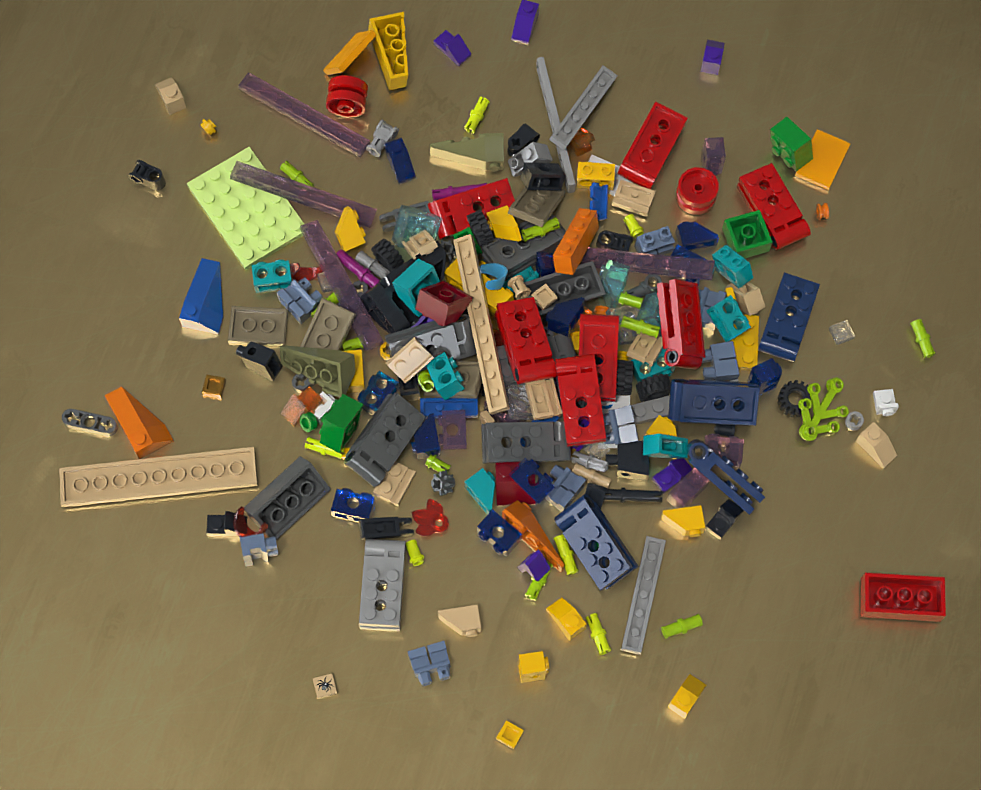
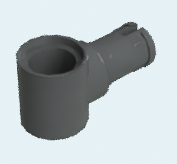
(643, 287)

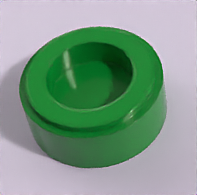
(308, 422)

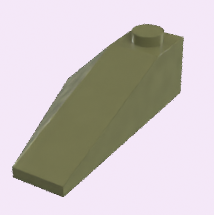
(481, 153)
(325, 367)

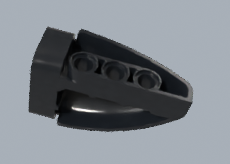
(385, 305)

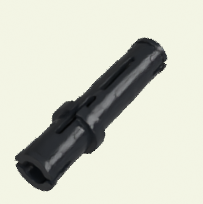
(633, 495)

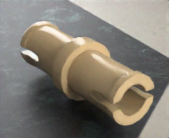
(591, 475)

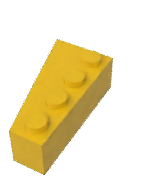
(391, 48)
(453, 277)

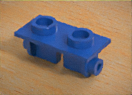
(599, 200)

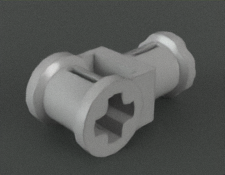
(383, 134)

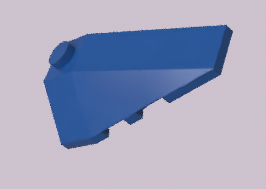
(203, 302)

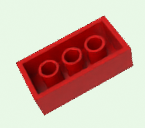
(903, 597)

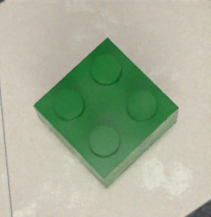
(791, 144)
(747, 234)
(340, 423)

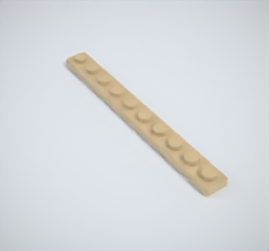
(481, 325)

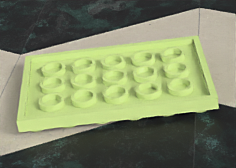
(246, 217)

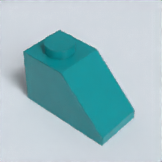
(665, 446)
(482, 488)

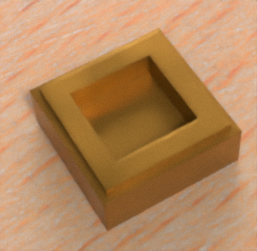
(213, 386)

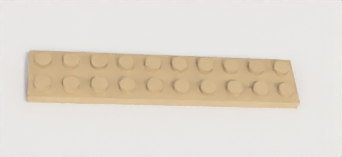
(158, 477)

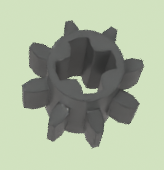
(449, 250)
(443, 483)

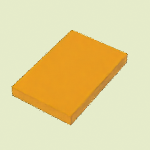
(349, 52)
(827, 158)

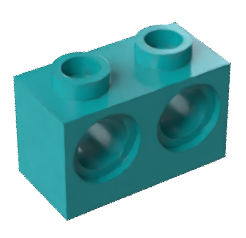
(732, 266)
(272, 281)
(724, 321)
(654, 370)
(445, 376)

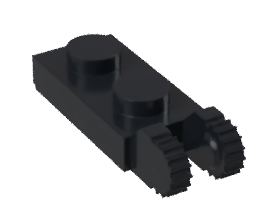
(384, 528)

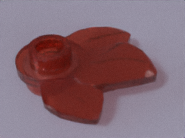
(428, 517)

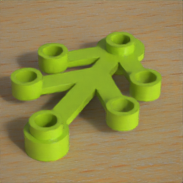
(820, 410)

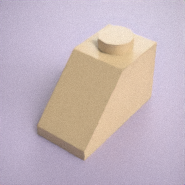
(171, 95)
(748, 298)
(877, 444)
(462, 620)

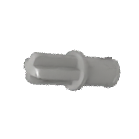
(372, 264)
(590, 462)

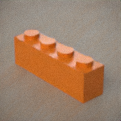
(576, 241)

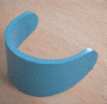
(496, 270)

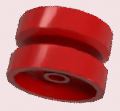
(346, 96)
(697, 191)

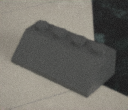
(583, 284)
(287, 497)

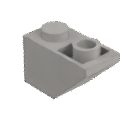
(532, 153)

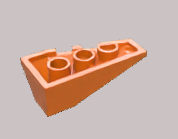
(141, 426)
(524, 521)

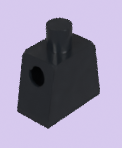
(260, 360)
(630, 461)

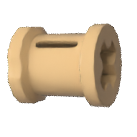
(519, 287)

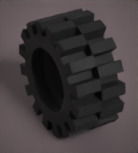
(480, 228)
(387, 255)
(624, 377)
(653, 387)
(783, 399)

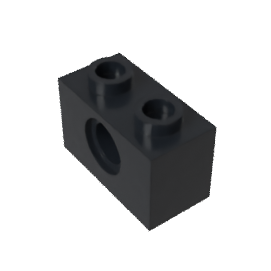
(542, 176)

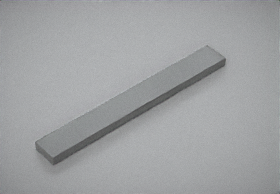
(554, 122)

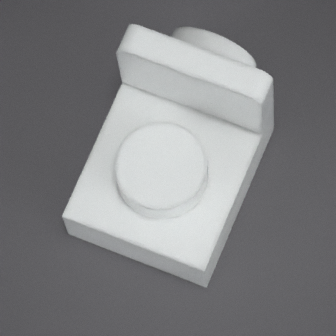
(885, 402)
(322, 409)

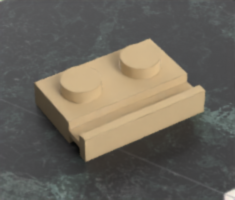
(633, 198)
(420, 243)
(645, 348)
(409, 360)
(543, 399)
(395, 484)

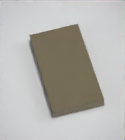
(536, 205)

